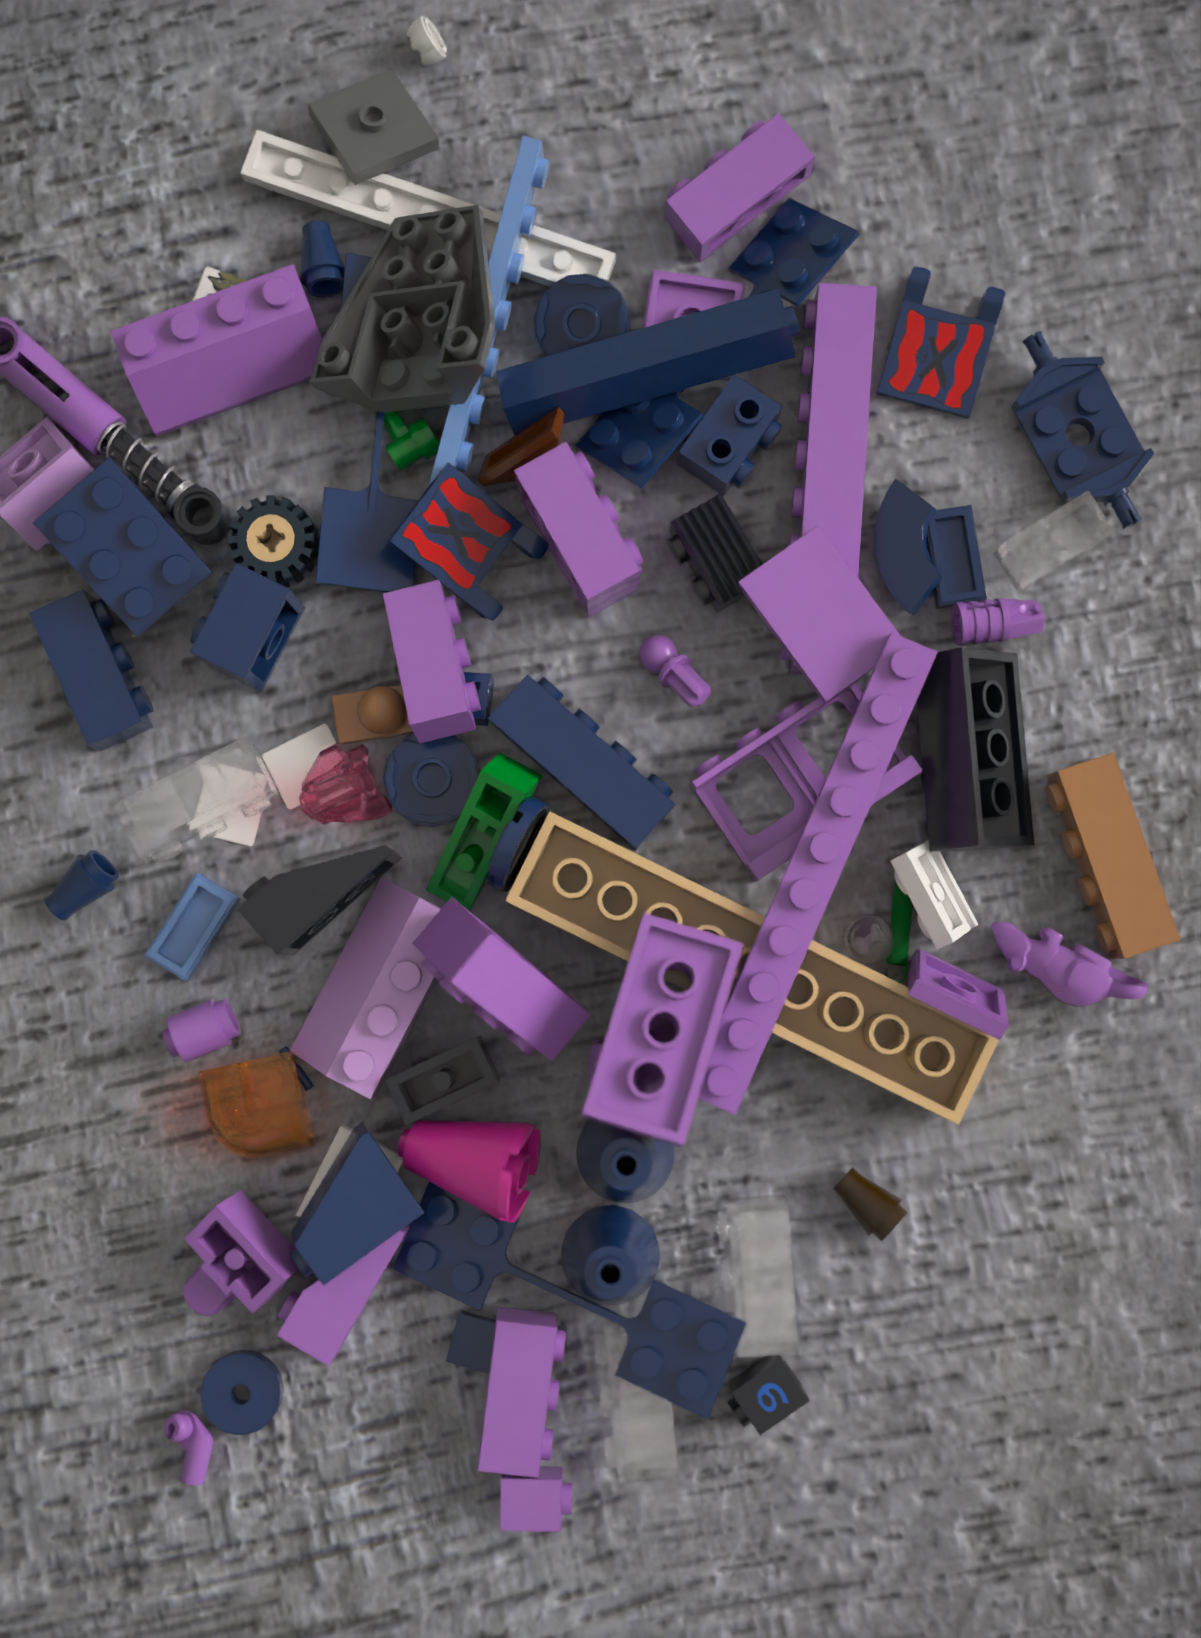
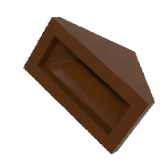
(522, 448)

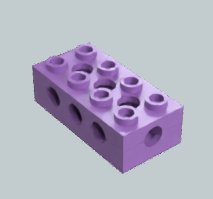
(695, 1014)

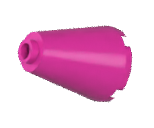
(475, 1161)

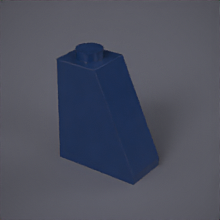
(352, 1209)

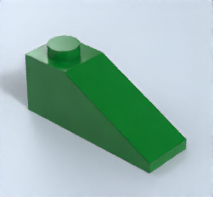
(489, 808)

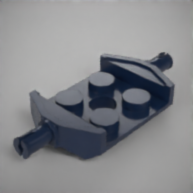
(1077, 393)

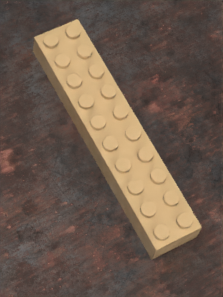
(833, 1004)

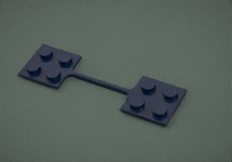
(786, 254)
(359, 523)
(673, 1344)

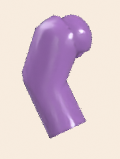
(195, 1440)

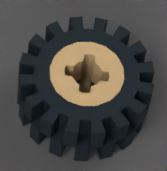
(278, 558)

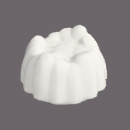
(427, 41)

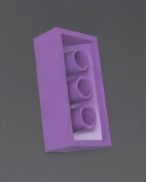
(220, 350)

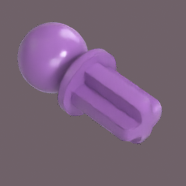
(660, 656)

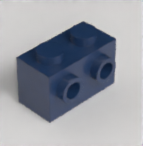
(730, 436)

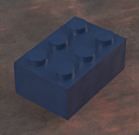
(122, 546)

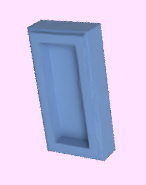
(192, 927)

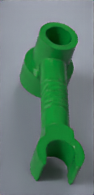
(409, 441)

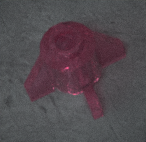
(342, 788)

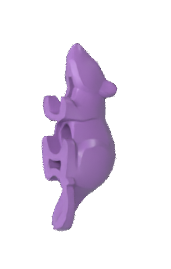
(1070, 975)

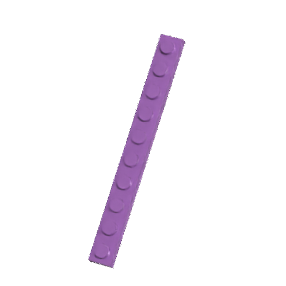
(814, 869)

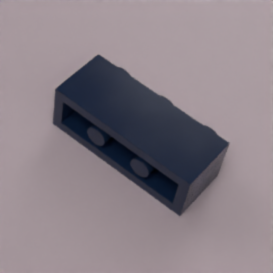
(93, 669)

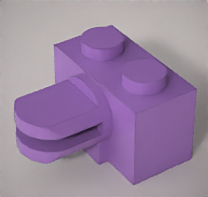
(240, 1258)

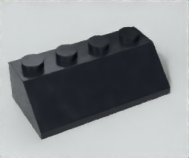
(974, 752)

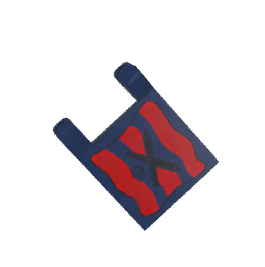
(937, 353)
(459, 536)

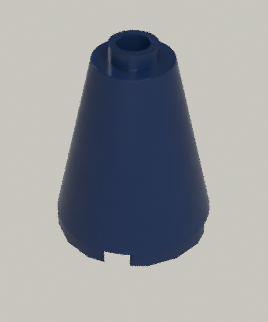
(597, 1156)
(610, 1237)

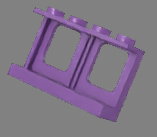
(797, 774)

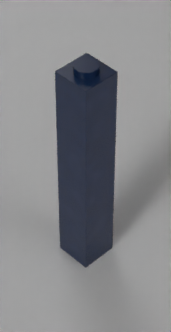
(650, 361)

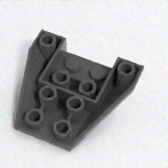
(415, 319)

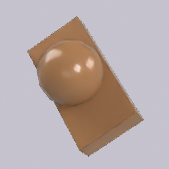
(371, 714)

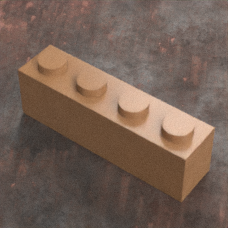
(1111, 857)

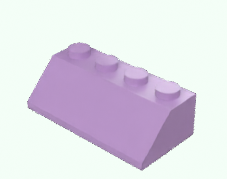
(371, 993)

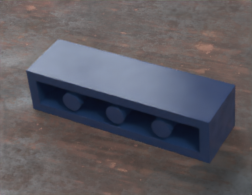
(581, 761)

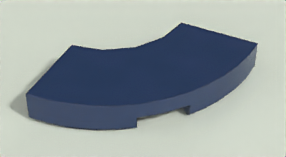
(902, 546)

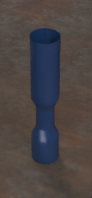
(302, 1077)

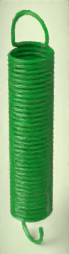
(900, 923)

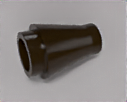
(871, 1204)

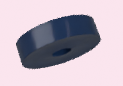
(222, 1404)

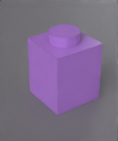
(535, 1502)

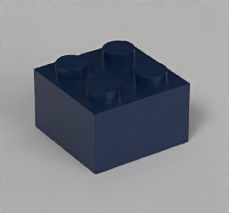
(246, 627)

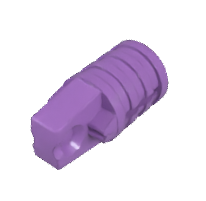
(995, 620)

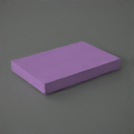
(819, 613)

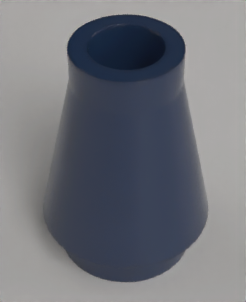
(320, 263)
(82, 884)

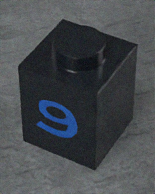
(766, 1393)

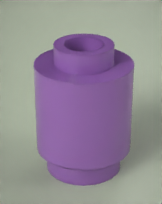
(201, 1029)

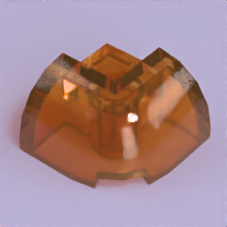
(257, 1106)

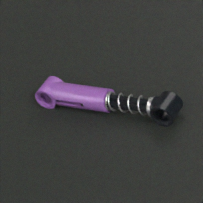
(104, 430)

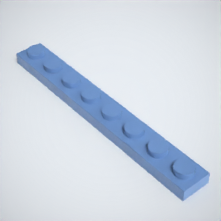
(504, 267)

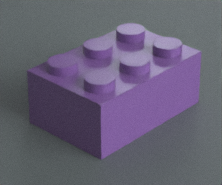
(579, 528)
(498, 982)

